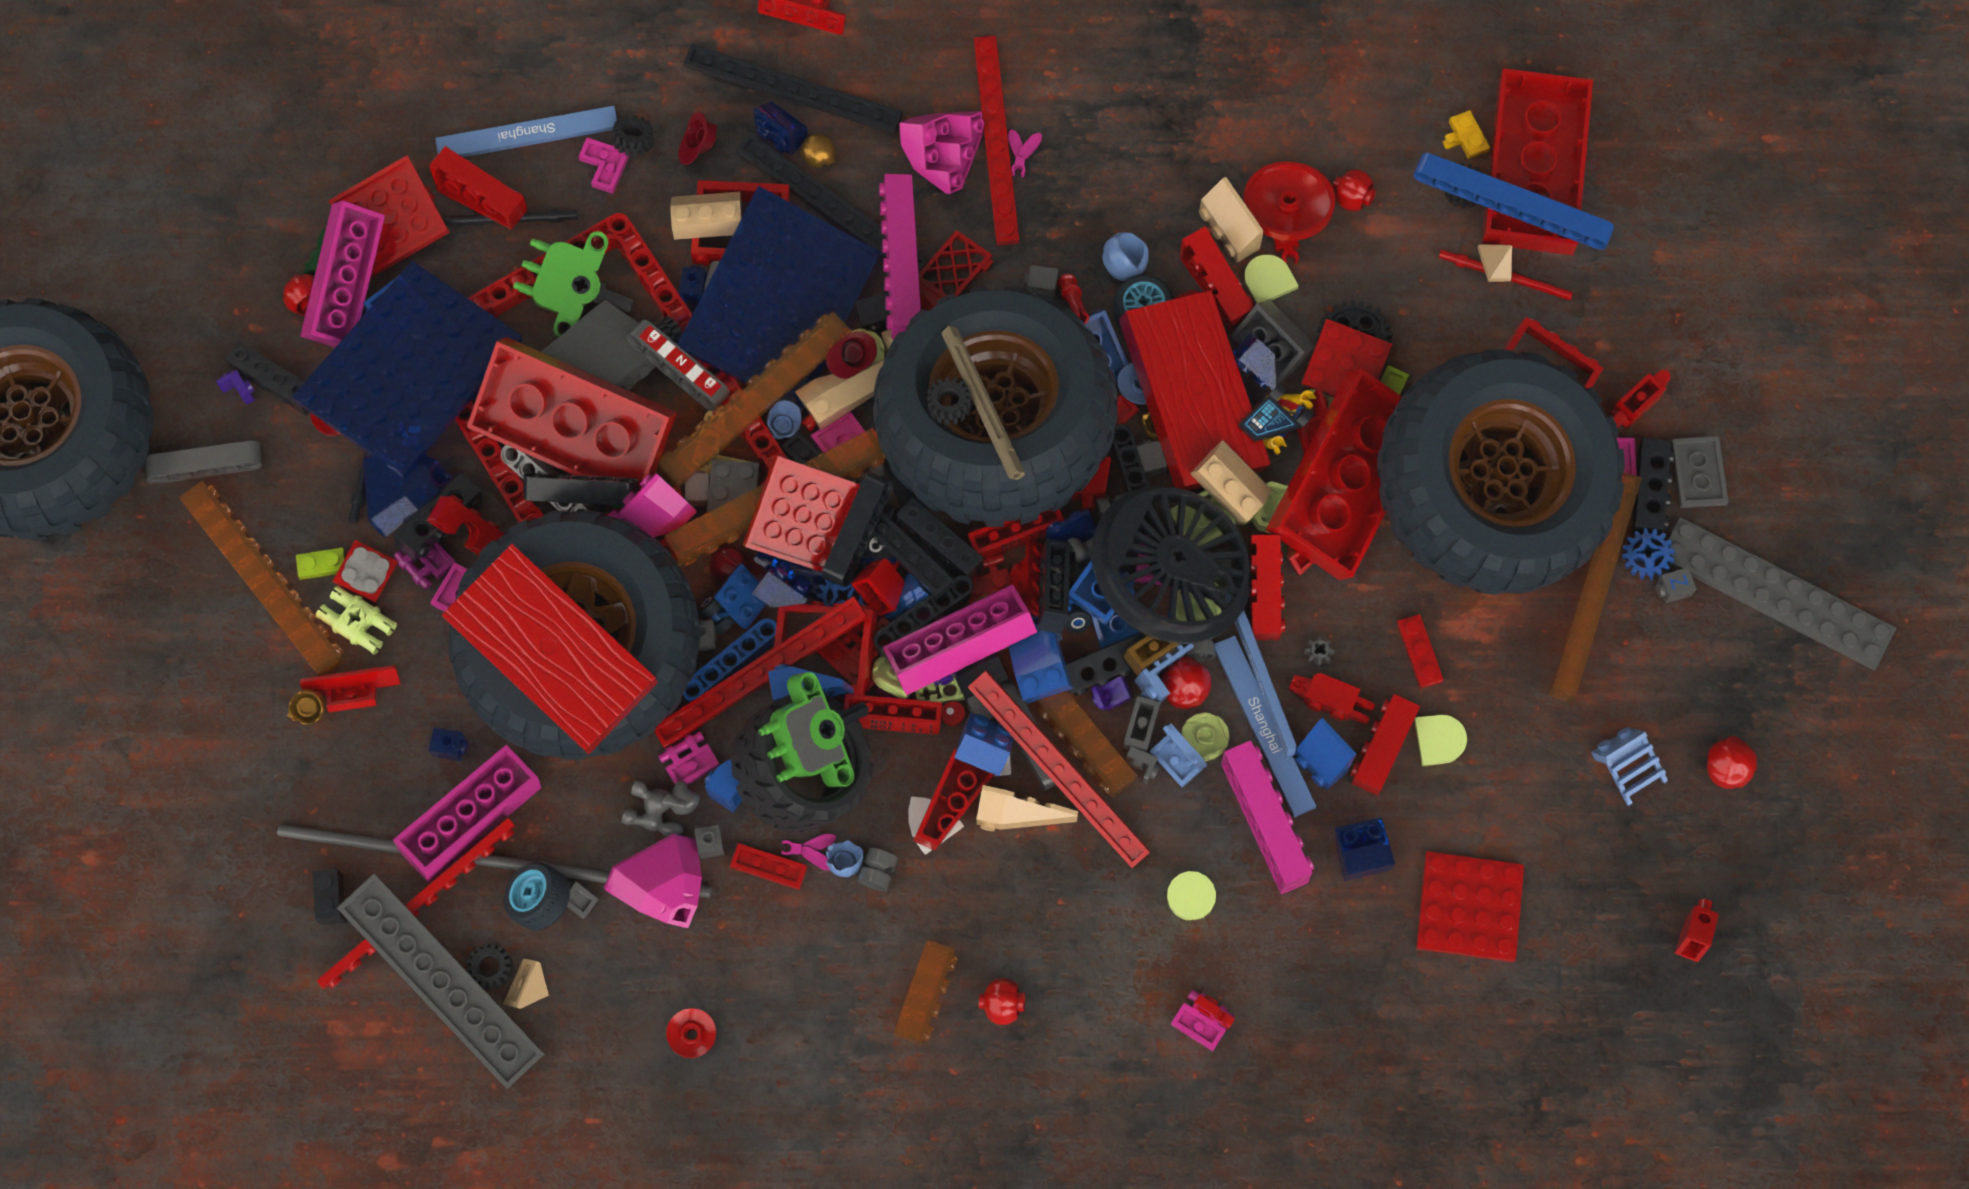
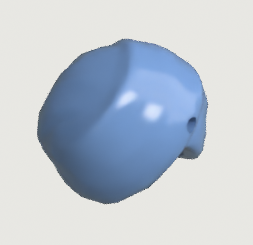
(1125, 256)

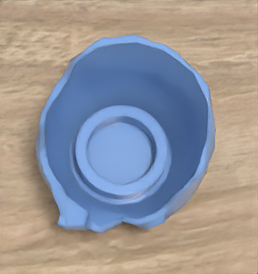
(784, 419)
(844, 858)

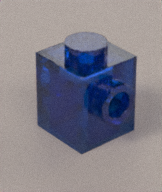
(692, 284)
(448, 744)

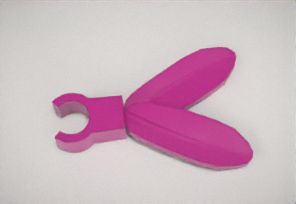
(1022, 151)
(810, 849)

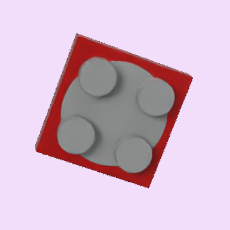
(365, 571)

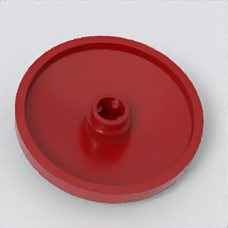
(1290, 200)

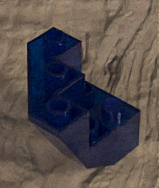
(395, 498)

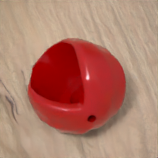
(1187, 683)
(1731, 763)

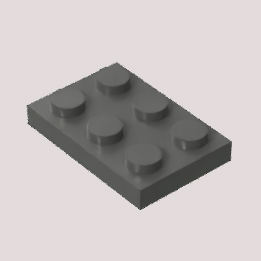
(1699, 472)
(730, 481)

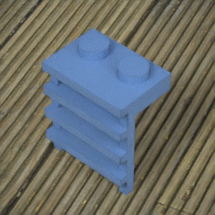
(1148, 680)
(1623, 750)
(1178, 756)

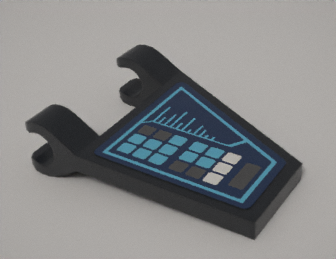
(1271, 418)

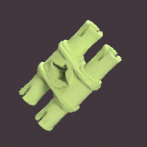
(356, 631)

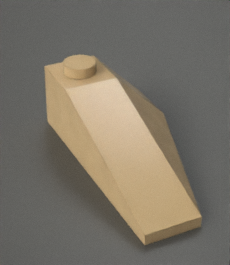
(833, 397)
(1003, 810)

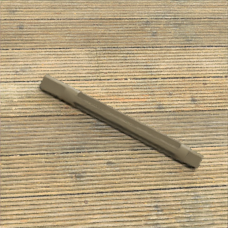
(983, 403)

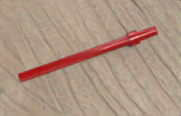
(1462, 260)

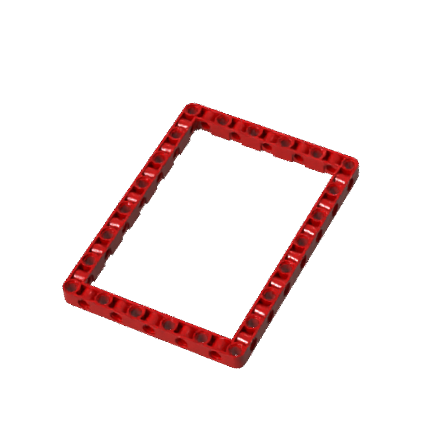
(657, 287)

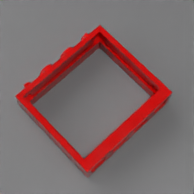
(705, 255)
(1554, 342)
(867, 646)

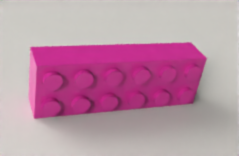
(342, 273)
(959, 639)
(467, 813)
(1266, 817)

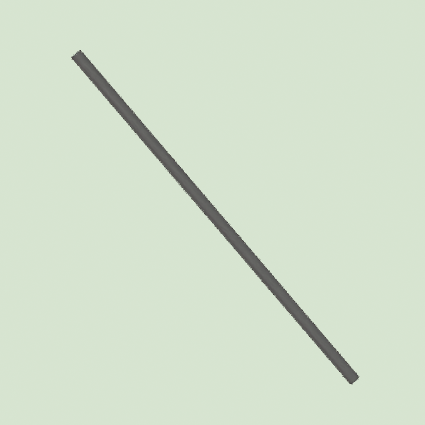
(491, 861)

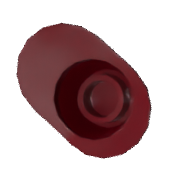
(697, 139)
(851, 355)
(727, 559)

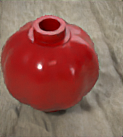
(1353, 190)
(297, 293)
(1002, 1001)

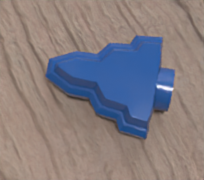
(911, 595)

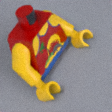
(1293, 405)

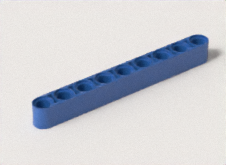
(1513, 201)

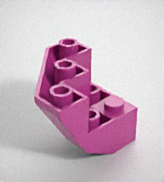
(942, 146)
(655, 507)
(660, 880)

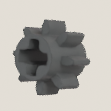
(1319, 658)

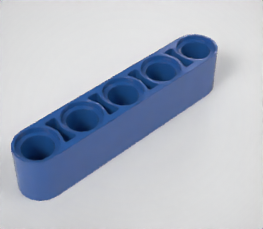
(736, 651)

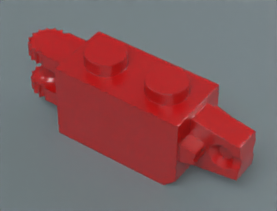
(1640, 399)
(1331, 696)

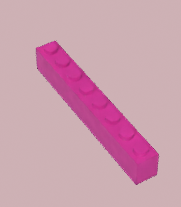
(900, 251)

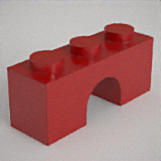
(450, 514)

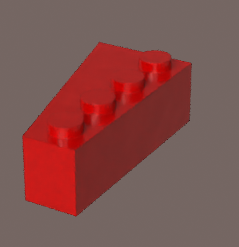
(476, 189)
(1213, 273)
(1266, 585)
(953, 796)

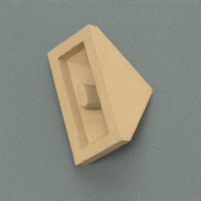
(1496, 261)
(527, 985)

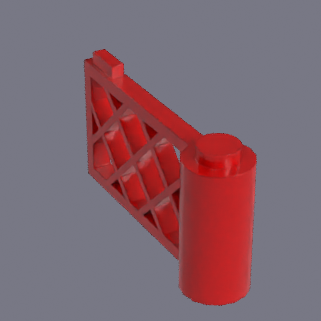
(928, 290)

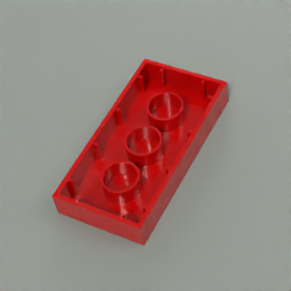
(1540, 148)
(1190, 383)
(568, 415)
(1335, 494)
(550, 648)

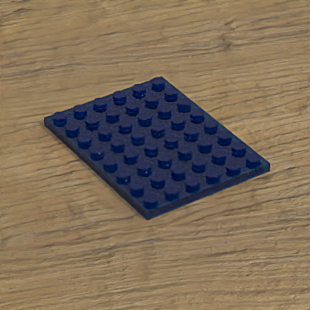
(773, 286)
(405, 369)

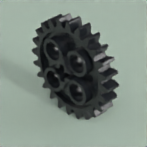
(1354, 315)

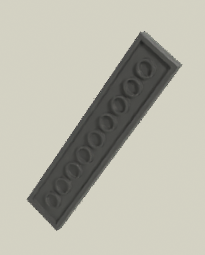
(1780, 594)
(440, 981)

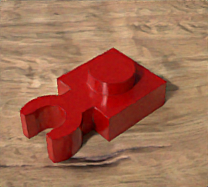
(1287, 248)
(1209, 1007)

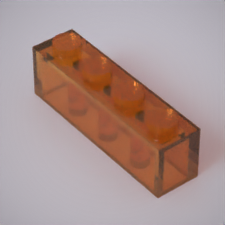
(924, 993)

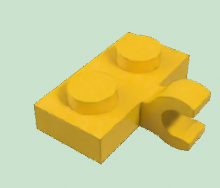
(1467, 135)

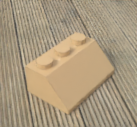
(705, 215)
(1231, 221)
(1231, 483)

